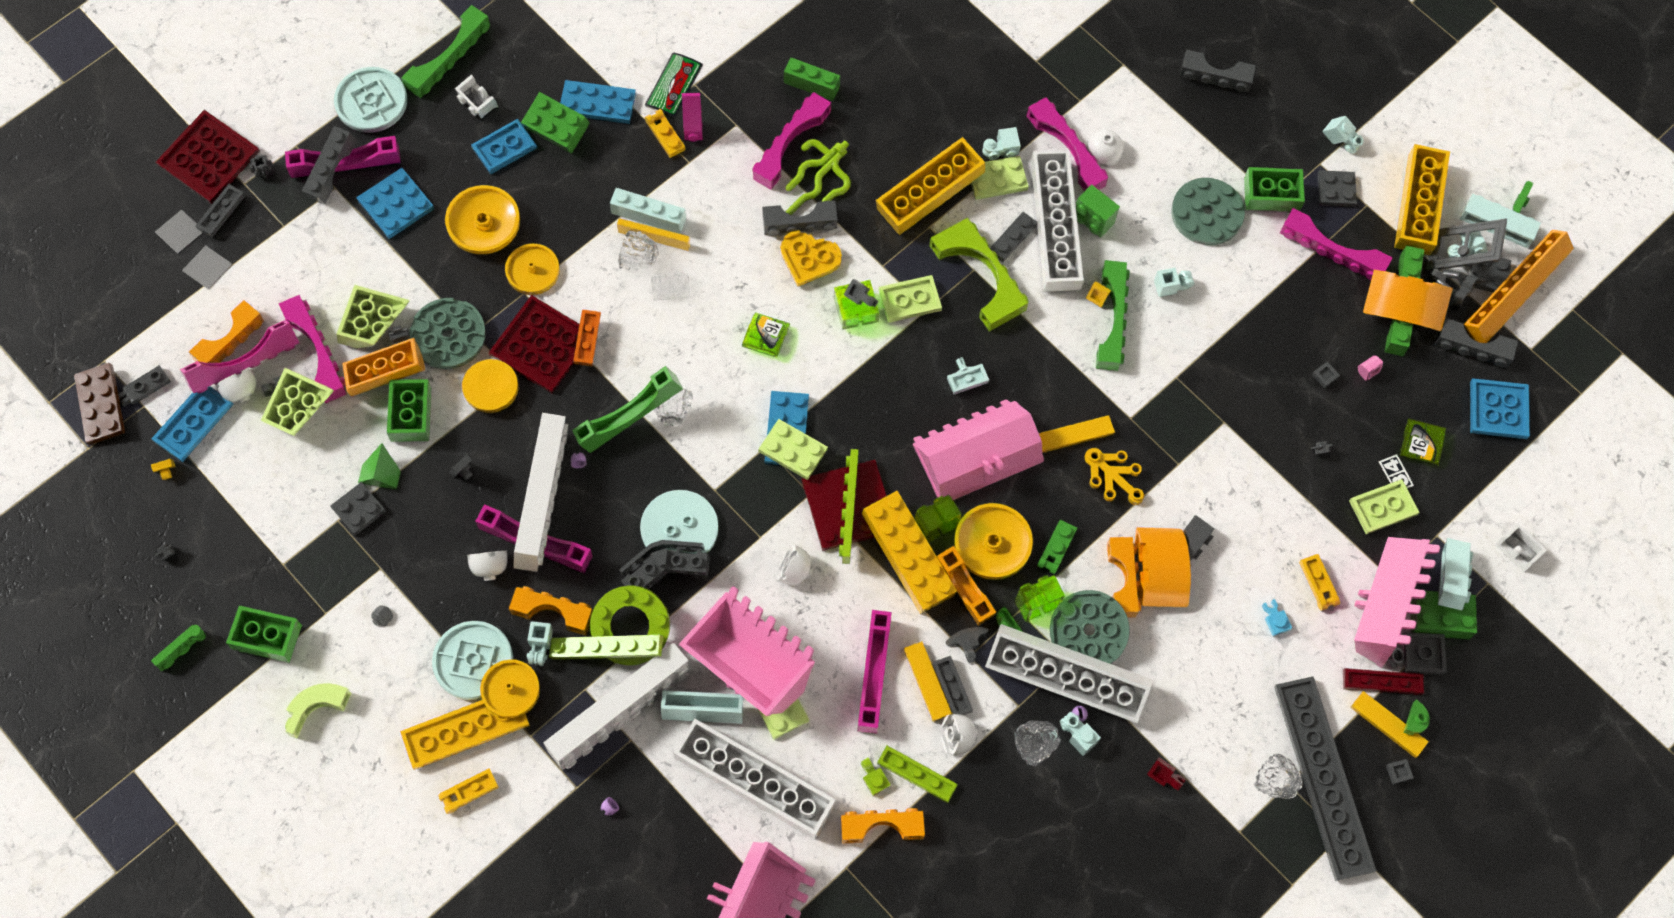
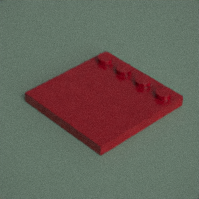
(207, 156)
(538, 344)
(825, 502)

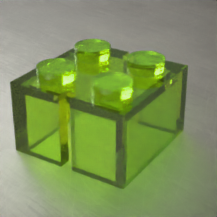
(852, 313)
(942, 515)
(1044, 594)

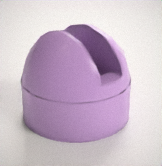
(578, 460)
(1084, 712)
(609, 806)

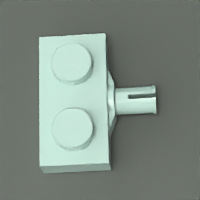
(967, 377)

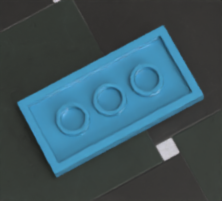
(599, 101)
(791, 409)
(191, 423)

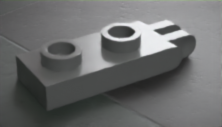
(143, 386)

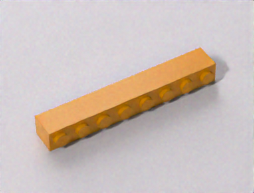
(1519, 286)

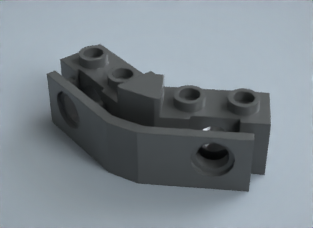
(665, 561)

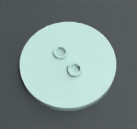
(370, 99)
(680, 517)
(466, 655)

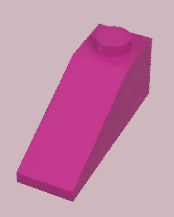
(692, 116)

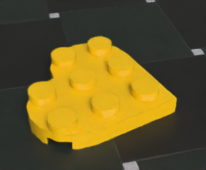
(809, 258)

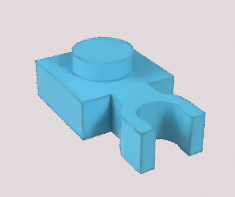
(1276, 621)

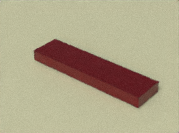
(1383, 681)

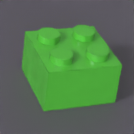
(1096, 211)

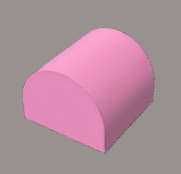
(1370, 367)

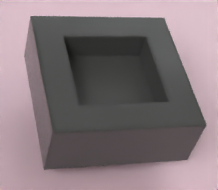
(1325, 374)
(1399, 771)

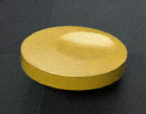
(532, 269)
(490, 386)
(510, 688)

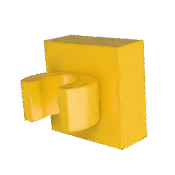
(1098, 294)
(164, 468)

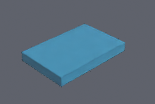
(503, 146)

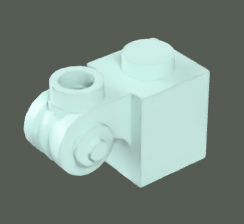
(1343, 130)
(1006, 146)
(1476, 245)
(1169, 282)
(540, 640)
(1083, 736)

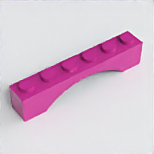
(812, 113)
(1047, 119)
(376, 153)
(1302, 230)
(296, 313)
(276, 339)
(558, 550)
(874, 671)

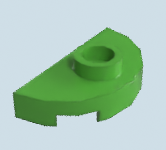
(1522, 199)
(1003, 617)
(1417, 720)

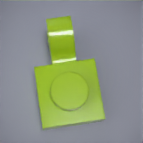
(875, 779)

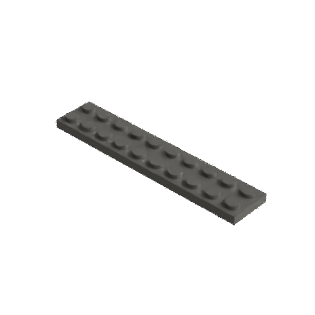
(1324, 779)

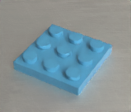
(395, 203)
(1499, 408)

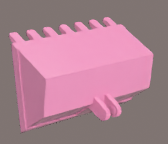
(980, 450)
(1391, 598)
(750, 654)
(764, 886)

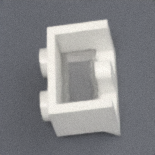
(475, 97)
(1520, 547)

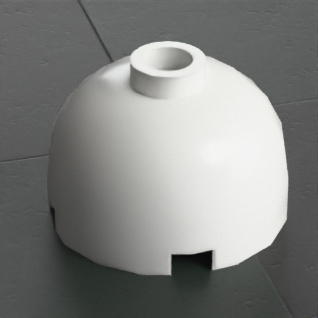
(1105, 147)
(238, 387)
(488, 564)
(795, 566)
(959, 734)

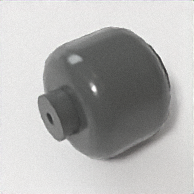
(381, 615)

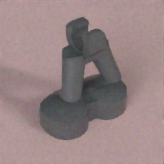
(1466, 285)

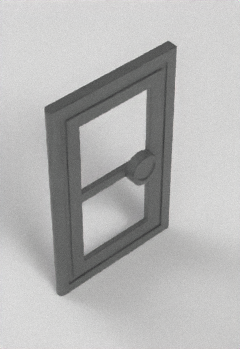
(1464, 259)

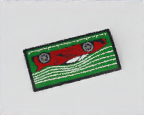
(674, 80)

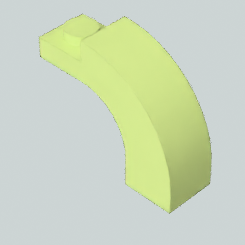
(313, 698)

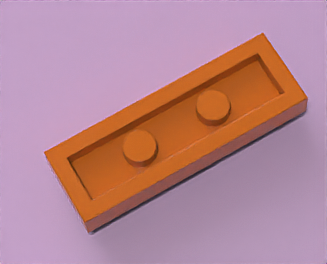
(587, 337)

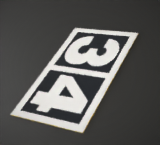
(1395, 470)

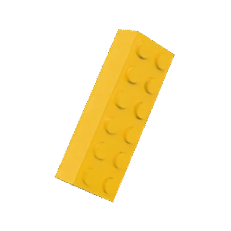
(930, 186)
(1422, 198)
(908, 552)

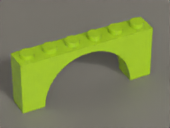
(966, 241)

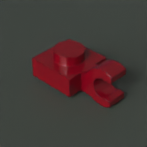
(1163, 773)

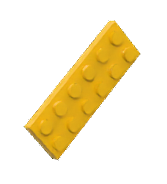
(456, 733)

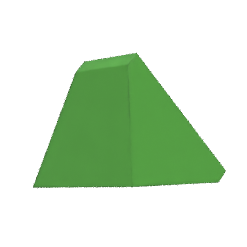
(380, 470)

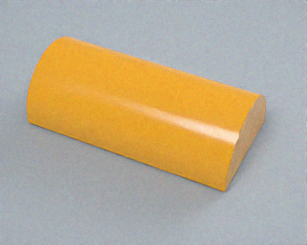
(382, 366)

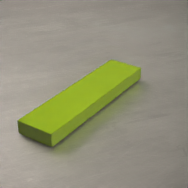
(917, 774)

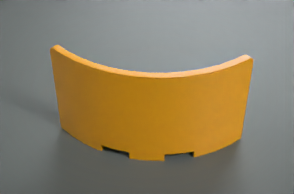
(1408, 299)
(1165, 567)

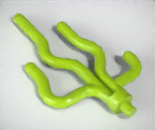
(831, 160)

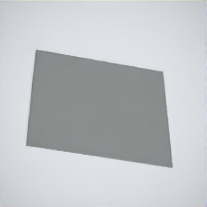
(178, 231)
(207, 267)

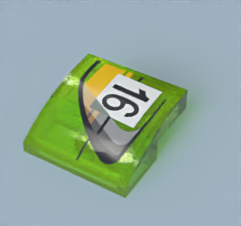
(765, 334)
(1423, 441)

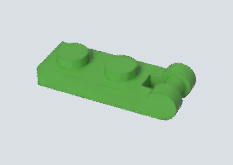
(1057, 546)
(178, 647)

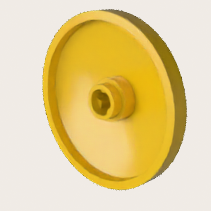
(482, 219)
(993, 541)

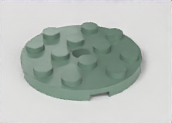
(1202, 227)
(452, 315)
(1092, 608)

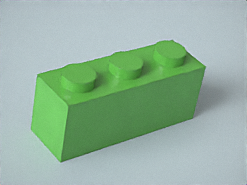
(811, 79)

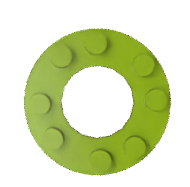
(630, 596)

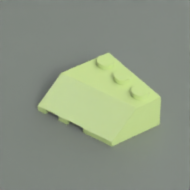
(368, 316)
(294, 401)

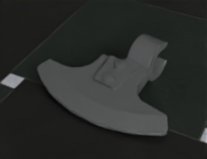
(968, 640)

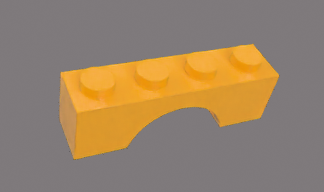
(245, 321)
(1121, 553)
(970, 594)
(528, 603)
(908, 824)

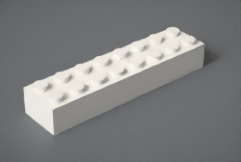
(1056, 221)
(540, 493)
(1069, 673)
(617, 707)
(754, 778)

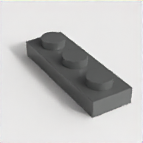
(220, 210)
(1013, 236)
(952, 686)

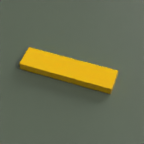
(658, 235)
(1076, 433)
(927, 681)
(1388, 724)

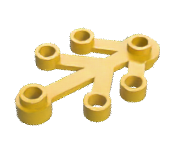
(1112, 473)

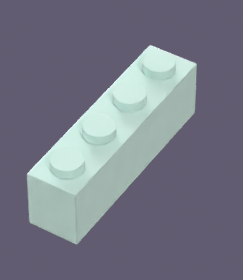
(648, 211)
(1519, 228)
(1455, 574)
(702, 706)

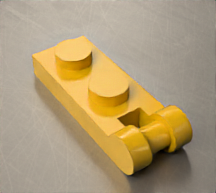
(665, 133)
(1319, 581)
(468, 790)

